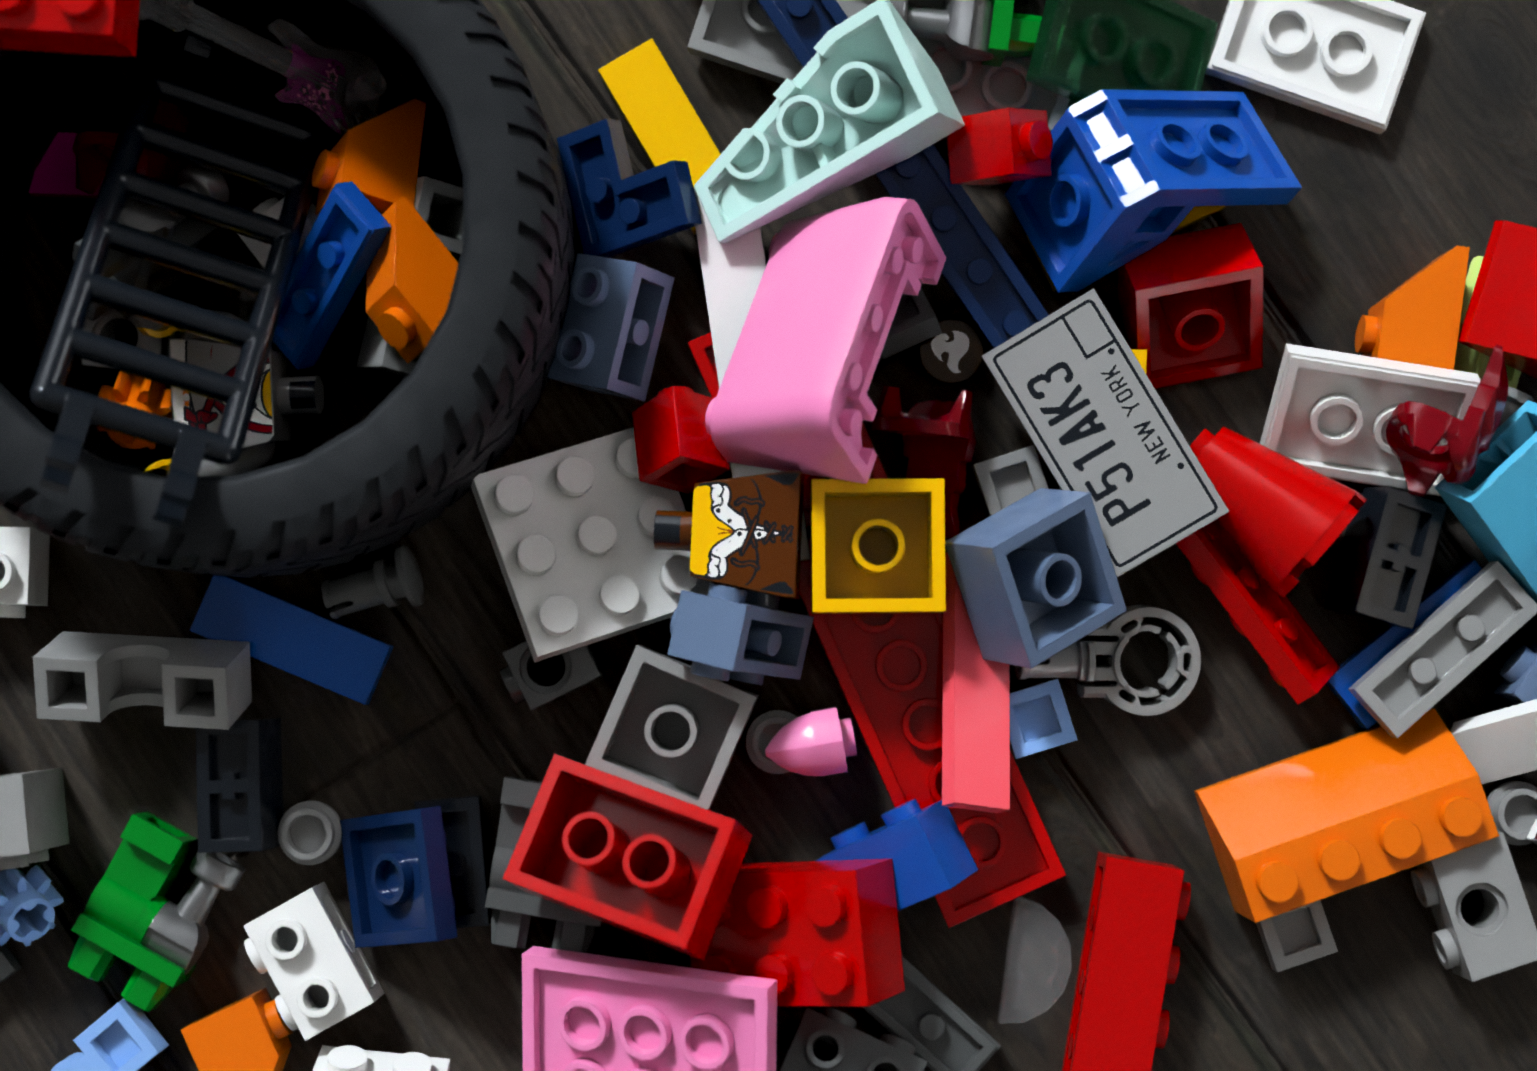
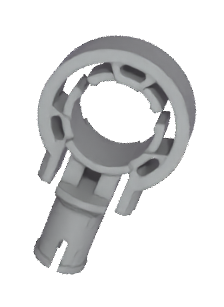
(1079, 662)

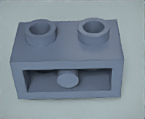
(612, 326)
(738, 635)

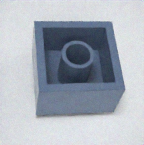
(1036, 576)

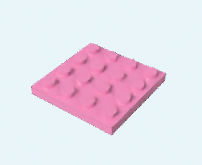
(642, 1016)

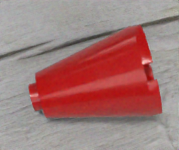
(1277, 508)

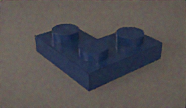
(613, 204)

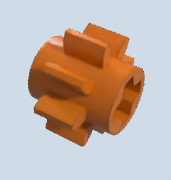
(140, 394)

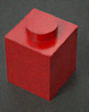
(1000, 147)
(674, 441)

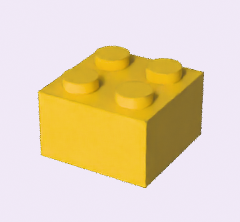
(878, 546)

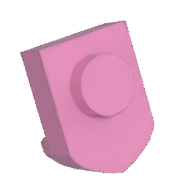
(814, 744)

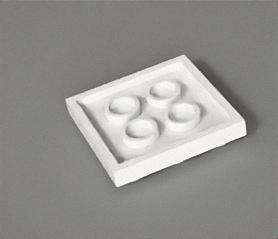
(581, 544)

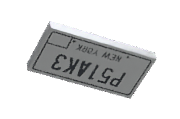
(1105, 430)

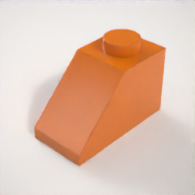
(376, 157)
(409, 281)
(1420, 316)
(240, 1036)

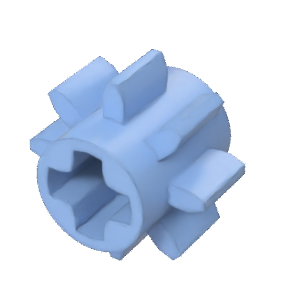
(26, 905)

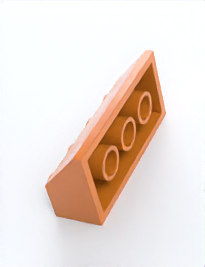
(1343, 816)

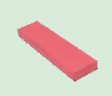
(972, 714)

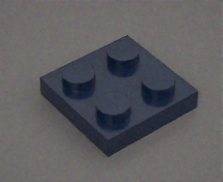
(398, 878)

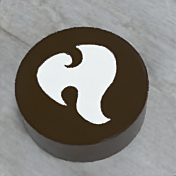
(952, 354)

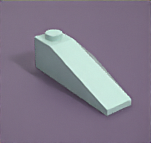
(844, 117)

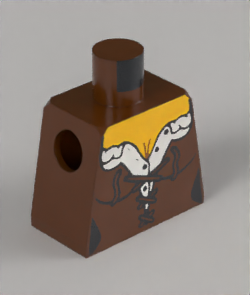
(741, 532)

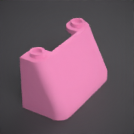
(817, 336)

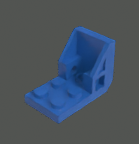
(1135, 168)

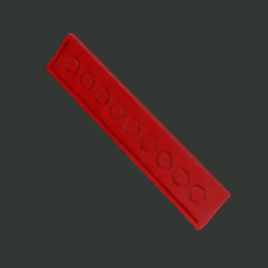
(895, 690)

